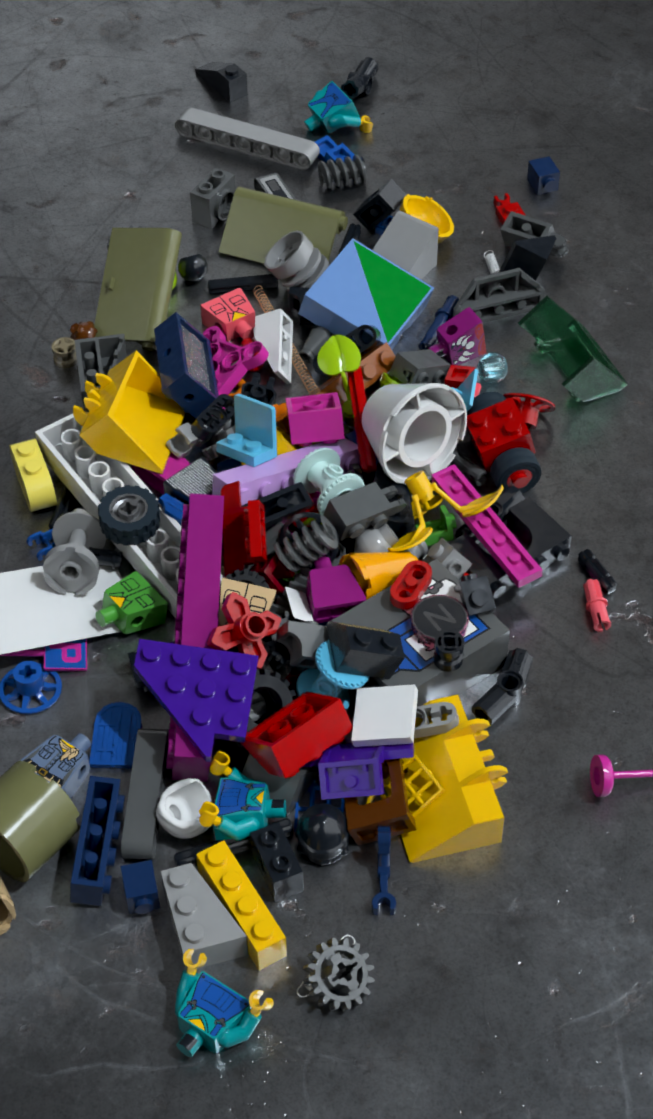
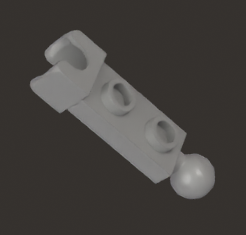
(185, 440)

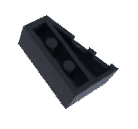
(401, 522)

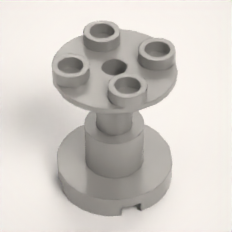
(71, 563)

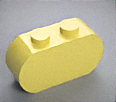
(33, 475)

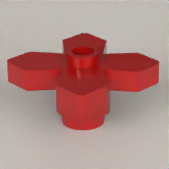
(244, 628)

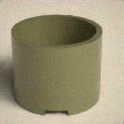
(34, 821)

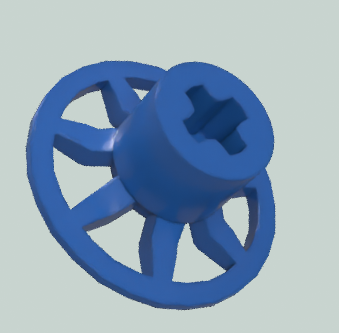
(29, 682)

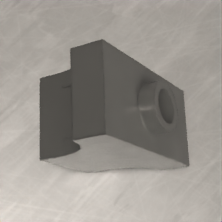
(302, 641)

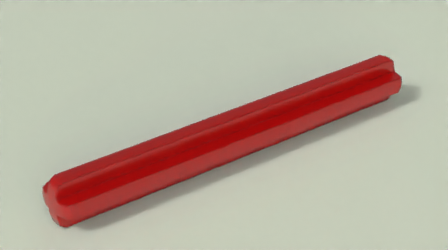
(358, 402)

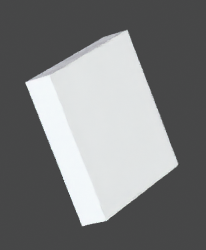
(385, 715)

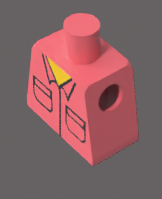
(231, 314)

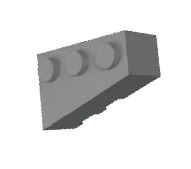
(201, 918)

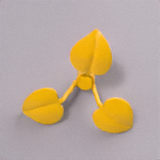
(424, 500)

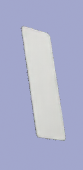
(299, 604)

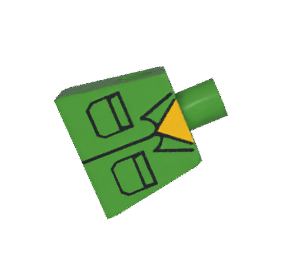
(132, 605)

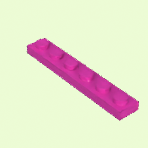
(489, 529)

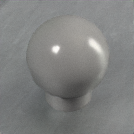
(375, 540)

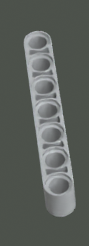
(247, 138)

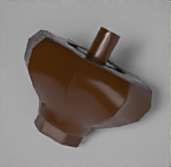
(83, 330)

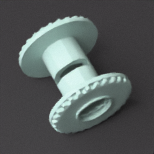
(322, 473)

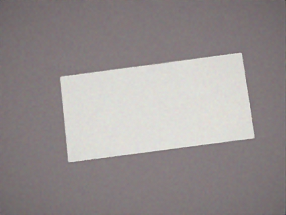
(40, 617)

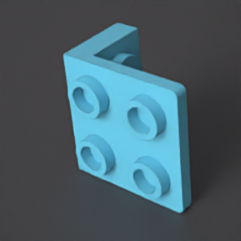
(254, 432)

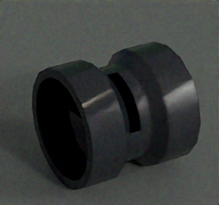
(448, 650)

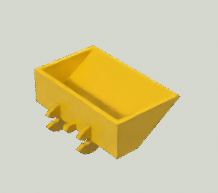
(129, 415)
(468, 810)

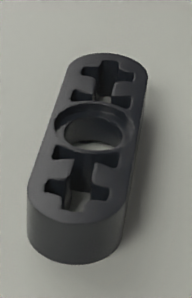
(213, 425)

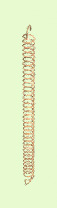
(294, 365)

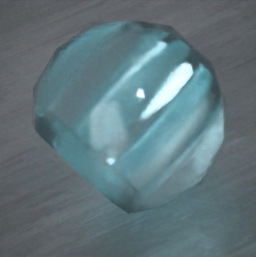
(492, 367)

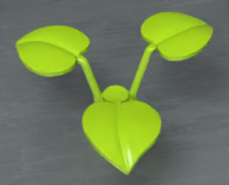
(337, 357)

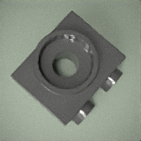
(212, 198)

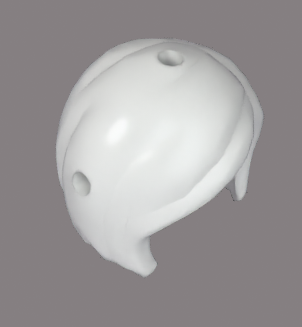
(180, 808)

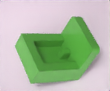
(441, 527)

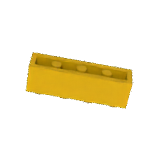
(240, 898)

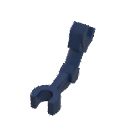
(383, 871)

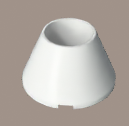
(414, 427)

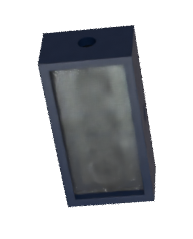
(185, 365)

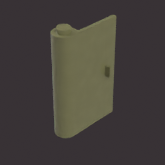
(261, 219)
(137, 283)

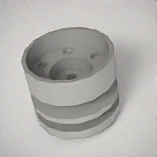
(295, 261)

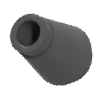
(314, 342)

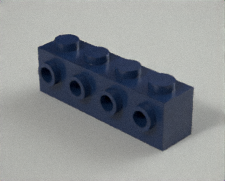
(95, 839)

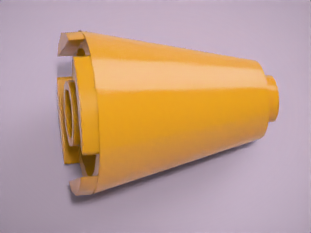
(376, 569)

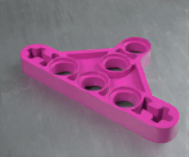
(227, 353)

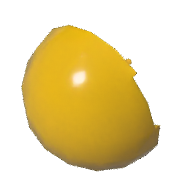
(430, 212)

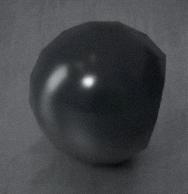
(193, 268)

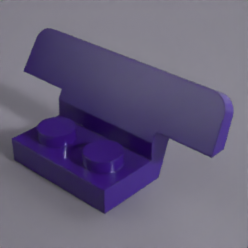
(354, 770)

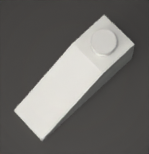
(276, 334)

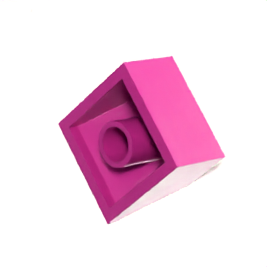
(315, 419)

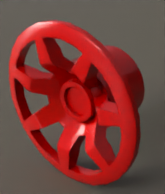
(531, 410)

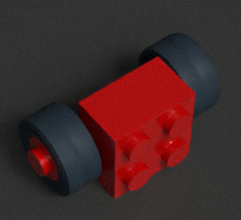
(503, 441)

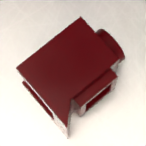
(273, 570)

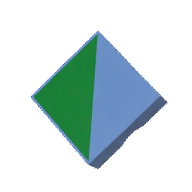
(365, 290)

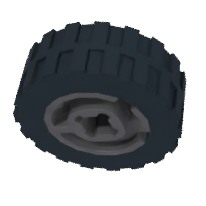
(129, 515)

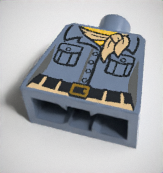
(62, 761)

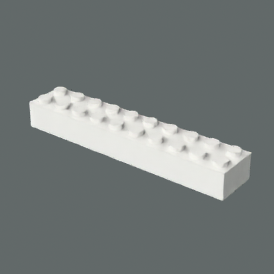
(90, 478)

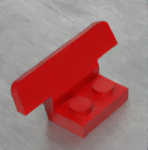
(242, 530)

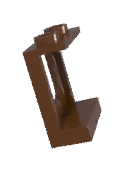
(392, 811)

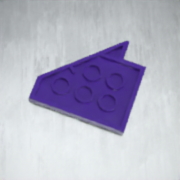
(200, 689)

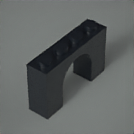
(535, 528)

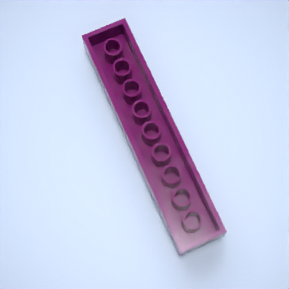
(196, 609)

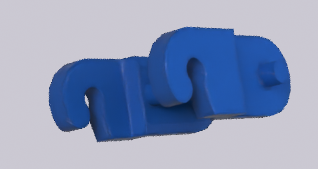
(40, 537)

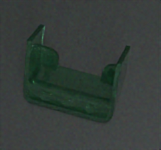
(574, 349)

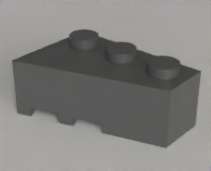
(98, 356)

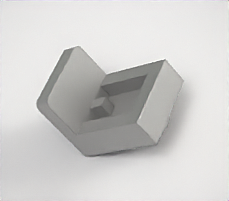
(449, 558)

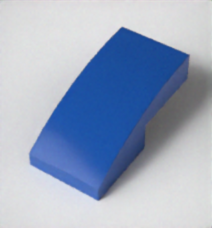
(331, 150)

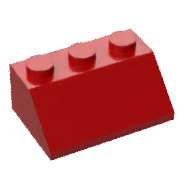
(298, 733)

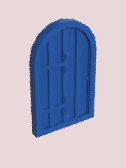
(115, 736)

